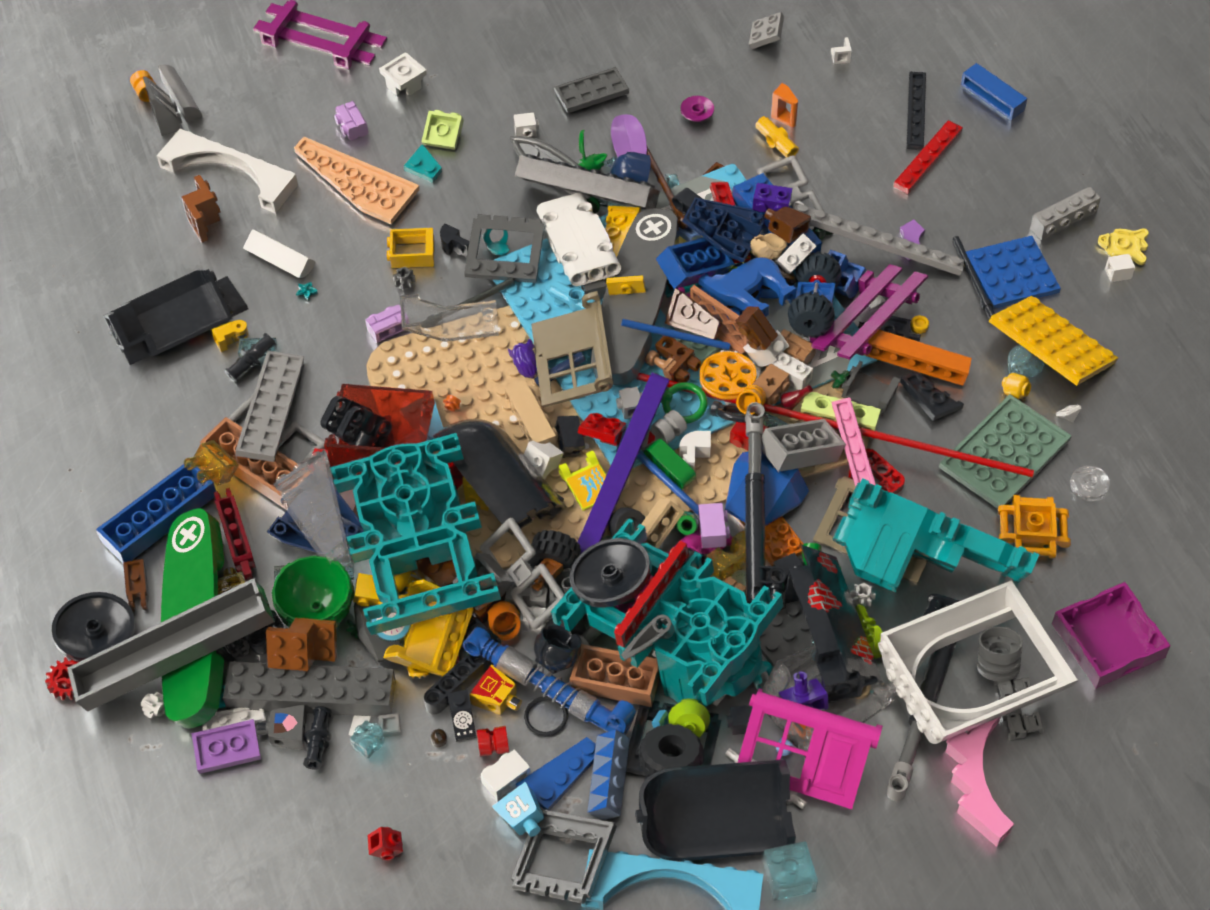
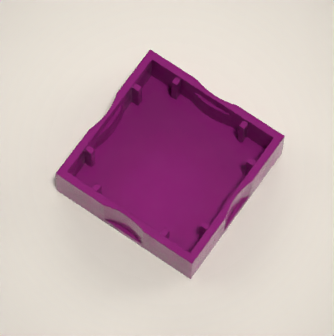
(1110, 635)

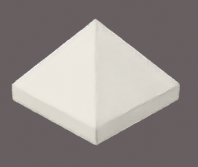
(1069, 413)

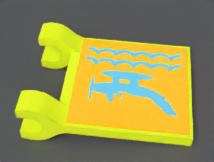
(585, 482)

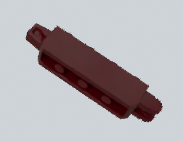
(235, 534)

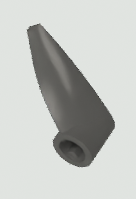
(649, 635)

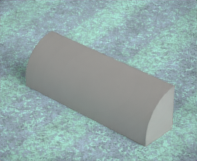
(179, 93)

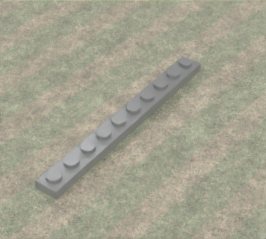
(882, 240)

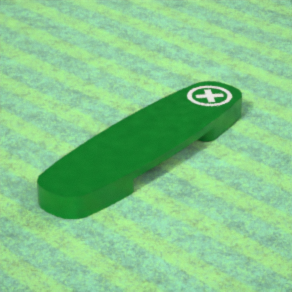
(189, 579)

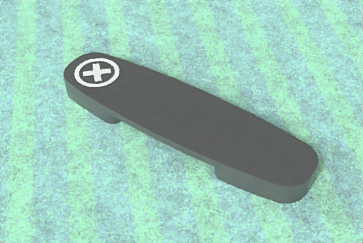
(645, 240)

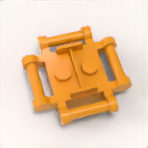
(1035, 525)

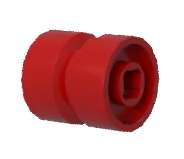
(492, 741)

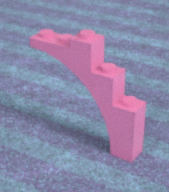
(977, 803)

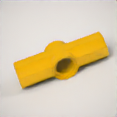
(776, 137)

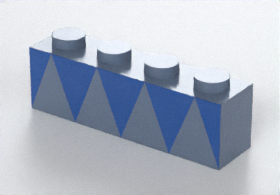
(608, 775)

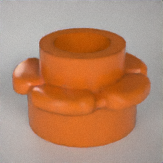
(452, 403)

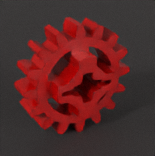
(59, 680)

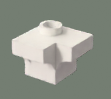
(543, 457)

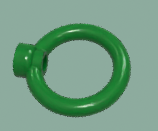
(667, 398)

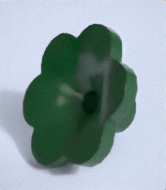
(839, 378)

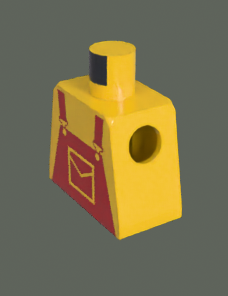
(495, 692)

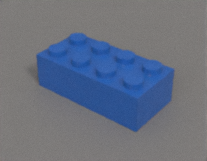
(690, 260)

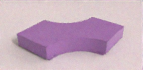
(912, 232)

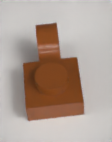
(554, 568)

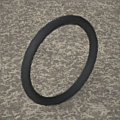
(541, 732)

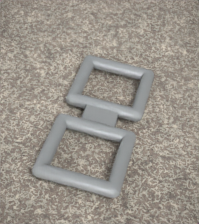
(796, 194)
(286, 432)
(523, 573)

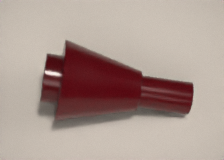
(792, 399)

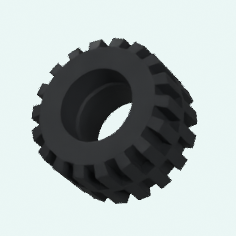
(554, 546)

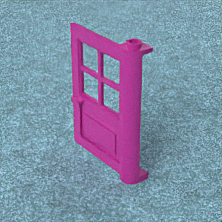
(834, 753)

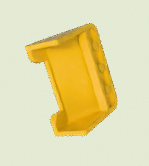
(432, 642)

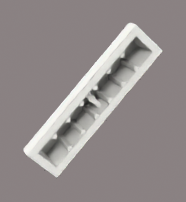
(279, 254)

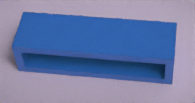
(994, 91)

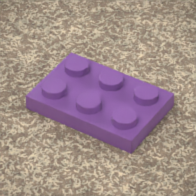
(226, 746)

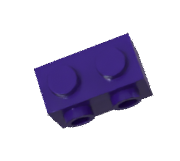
(771, 197)

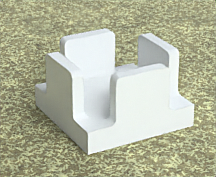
(403, 73)

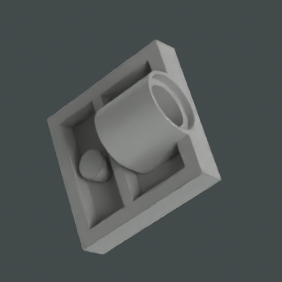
(766, 30)

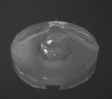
(1088, 490)

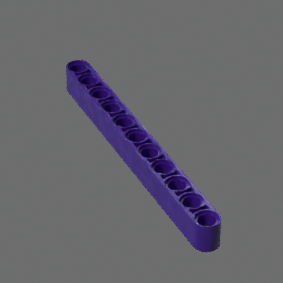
(623, 461)

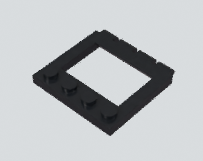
(648, 713)

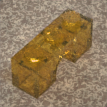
(727, 564)

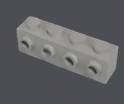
(1065, 213)

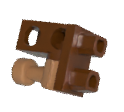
(678, 359)

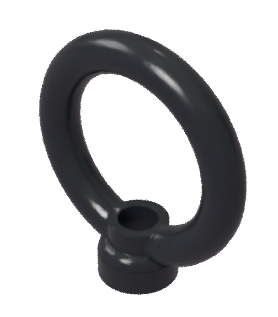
(726, 412)

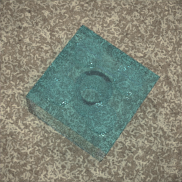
(790, 870)

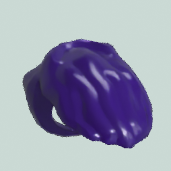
(524, 359)

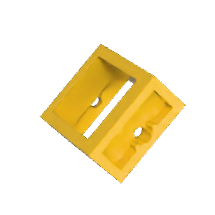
(411, 236)

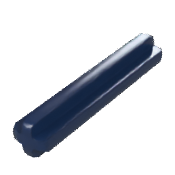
(565, 365)

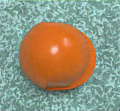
(502, 618)

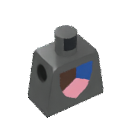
(285, 727)

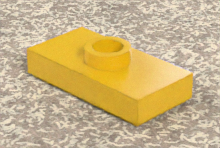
(626, 285)

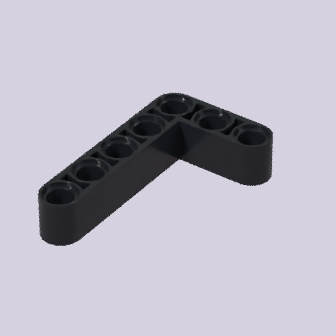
(453, 678)

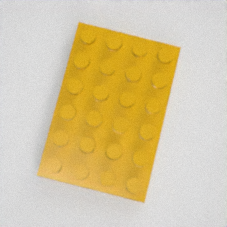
(1053, 340)

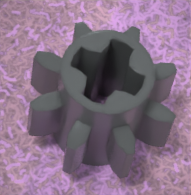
(404, 278)

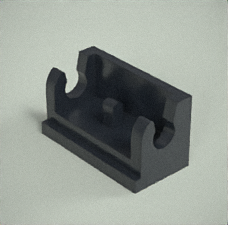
(568, 436)

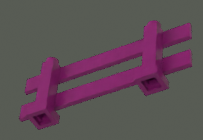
(341, 53)
(869, 290)

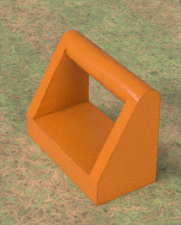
(779, 111)

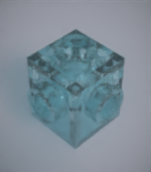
(367, 738)

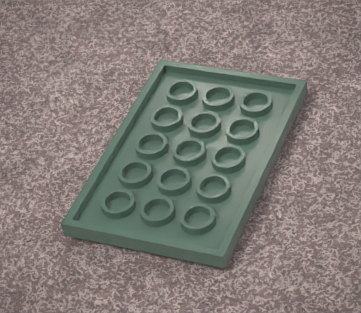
(1008, 435)

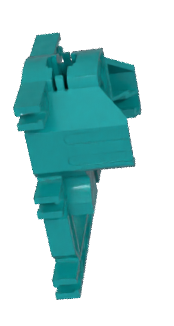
(408, 516)
(889, 529)
(715, 628)

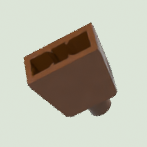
(788, 223)

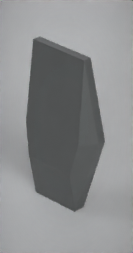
(374, 645)

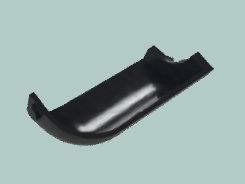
(502, 473)
(716, 810)

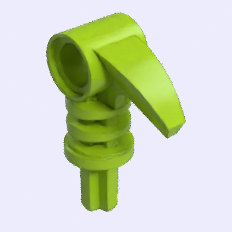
(872, 632)

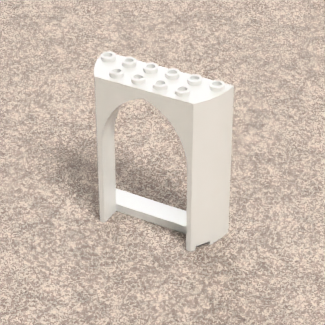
(911, 643)

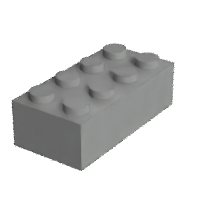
(801, 445)

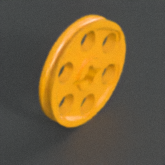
(723, 379)

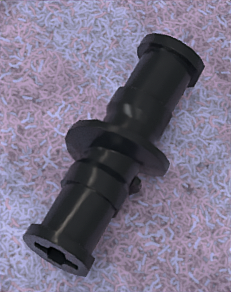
(249, 357)
(317, 738)

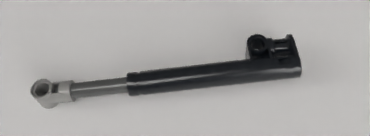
(756, 570)
(930, 688)

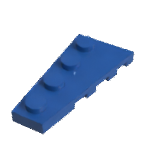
(560, 774)

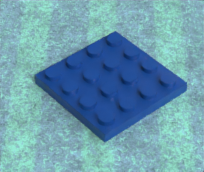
(1013, 271)

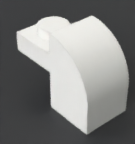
(767, 356)
(695, 445)

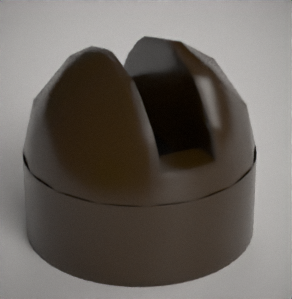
(434, 740)

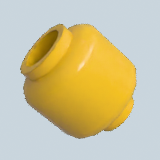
(1016, 385)

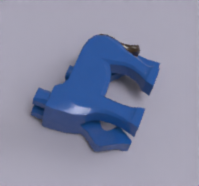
(748, 284)

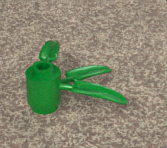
(592, 161)

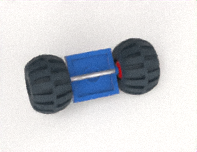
(812, 308)

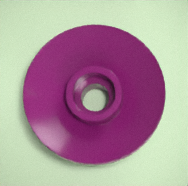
(697, 108)

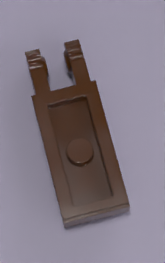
(135, 582)

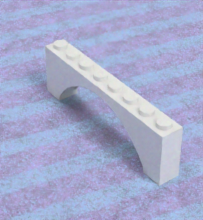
(190, 149)

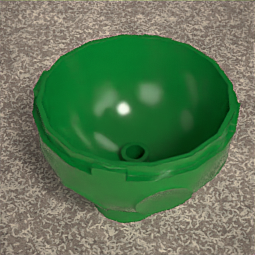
(312, 584)

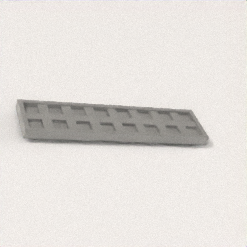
(270, 406)

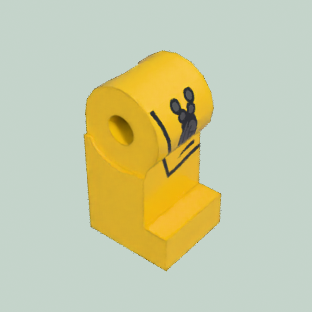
(229, 333)

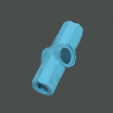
(568, 295)

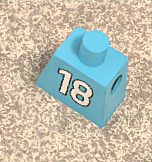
(521, 810)

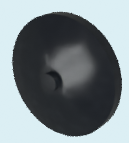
(610, 572)
(92, 624)

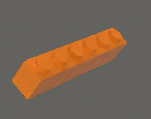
(919, 357)

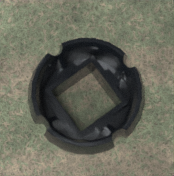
(556, 648)

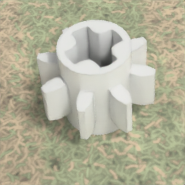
(862, 594)
(153, 705)

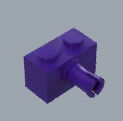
(806, 692)

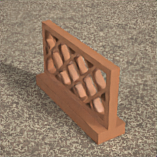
(727, 332)

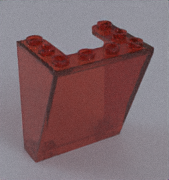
(406, 409)

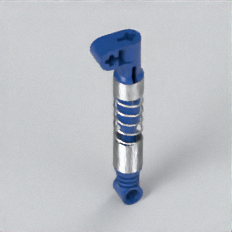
(524, 670)

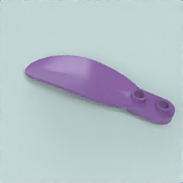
(628, 135)

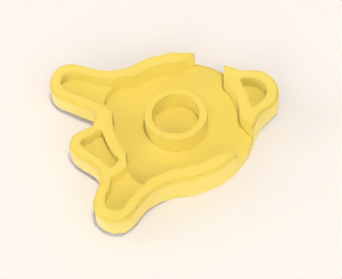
(1126, 242)

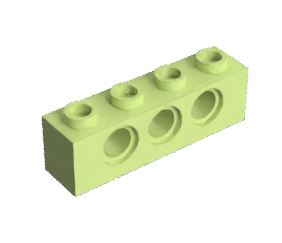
(821, 406)

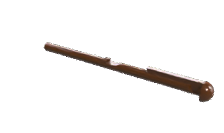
(661, 180)

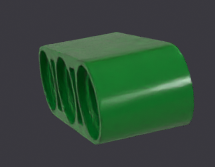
(670, 463)

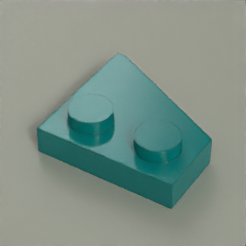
(423, 165)

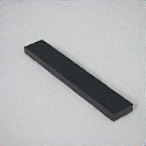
(916, 110)

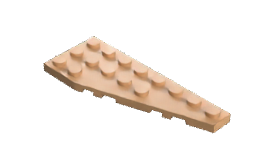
(364, 185)

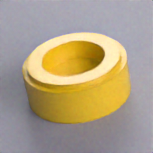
(919, 324)

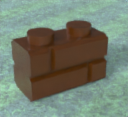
(756, 328)

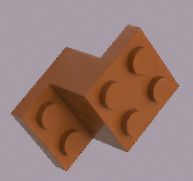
(201, 208)
(301, 644)

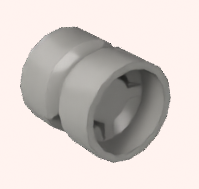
(669, 427)

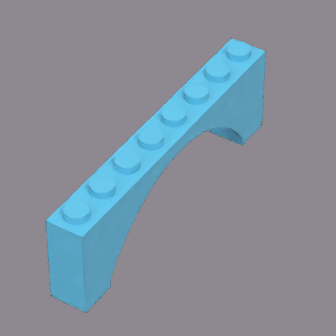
(728, 885)

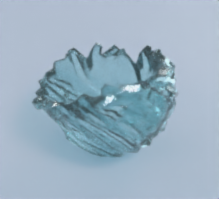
(1024, 362)

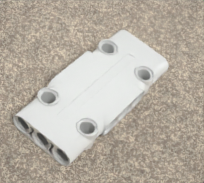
(578, 239)

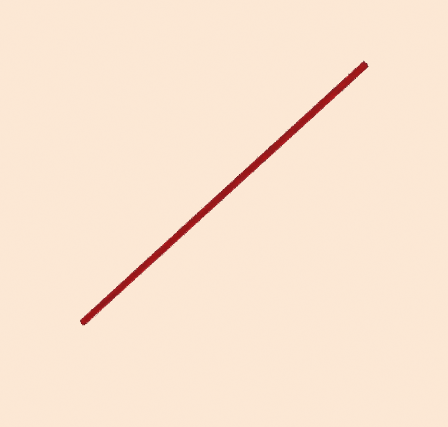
(881, 436)

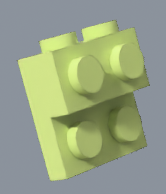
(442, 129)

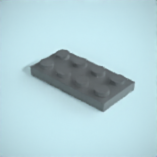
(591, 89)

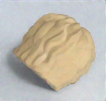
(768, 246)

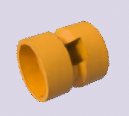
(138, 84)
(750, 395)

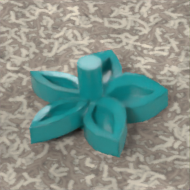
(307, 290)

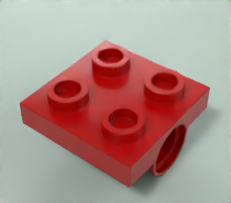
(606, 429)

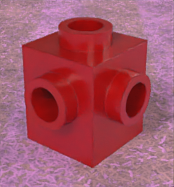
(385, 843)

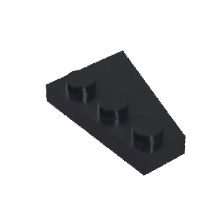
(931, 400)

